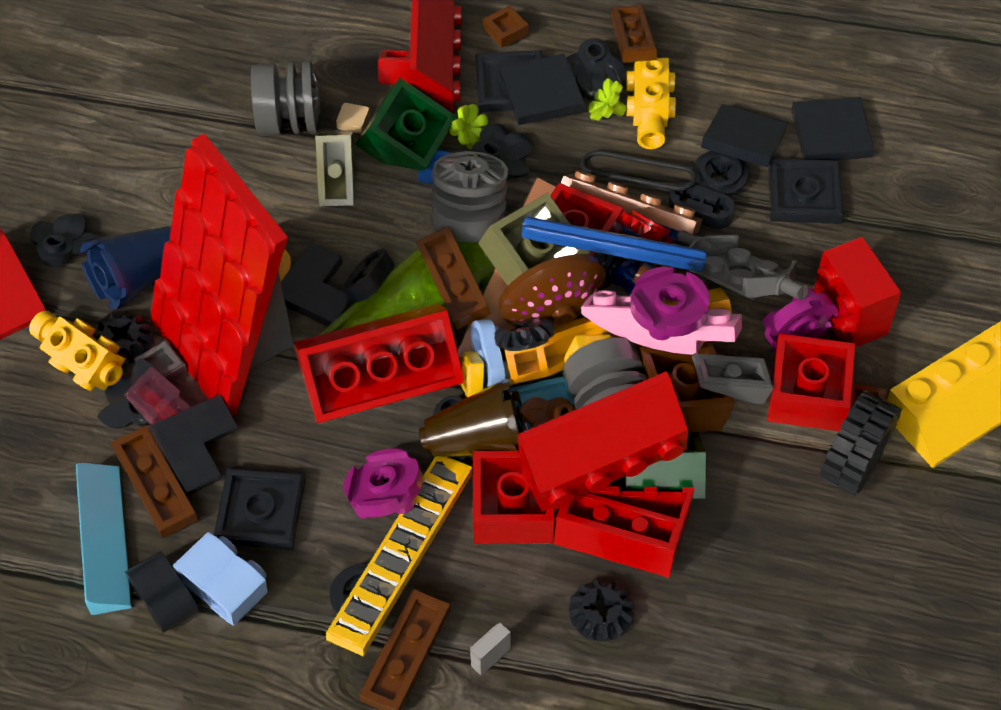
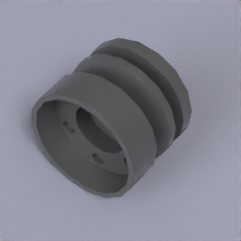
(284, 98)
(468, 194)
(602, 370)

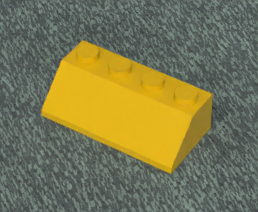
(952, 399)

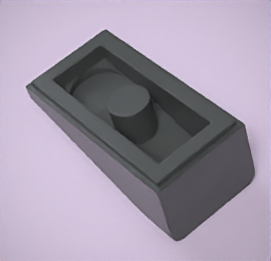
(734, 376)

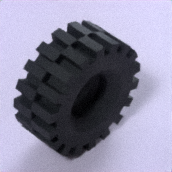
(860, 443)

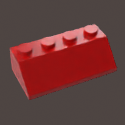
(433, 50)
(379, 362)
(603, 442)

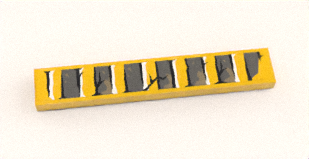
(398, 556)

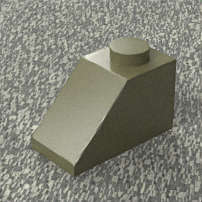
(335, 168)

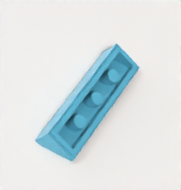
(103, 538)

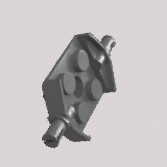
(741, 271)

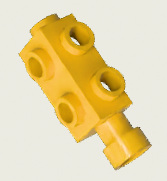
(651, 100)
(77, 350)

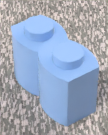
(221, 577)

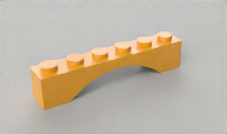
(549, 357)

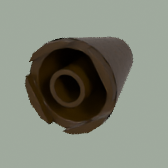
(476, 424)

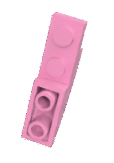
(615, 316)

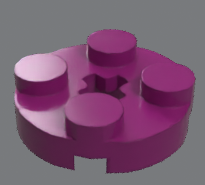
(801, 318)
(669, 320)
(373, 499)

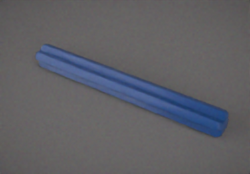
(613, 244)

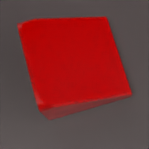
(393, 65)

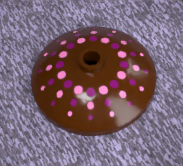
(553, 289)

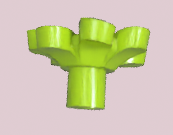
(607, 101)
(468, 125)

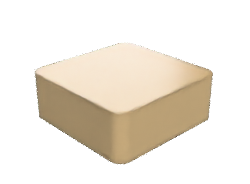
(352, 118)

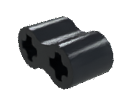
(162, 591)

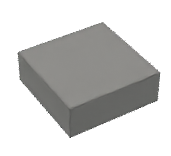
(490, 648)

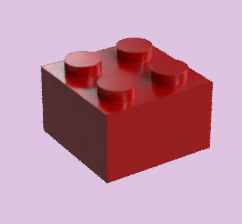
(859, 290)
(811, 382)
(504, 503)

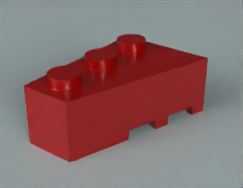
(627, 526)

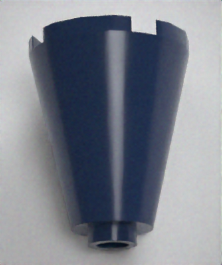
(124, 263)

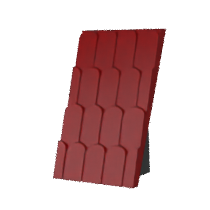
(220, 278)

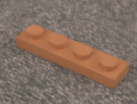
(679, 218)

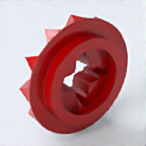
(645, 227)

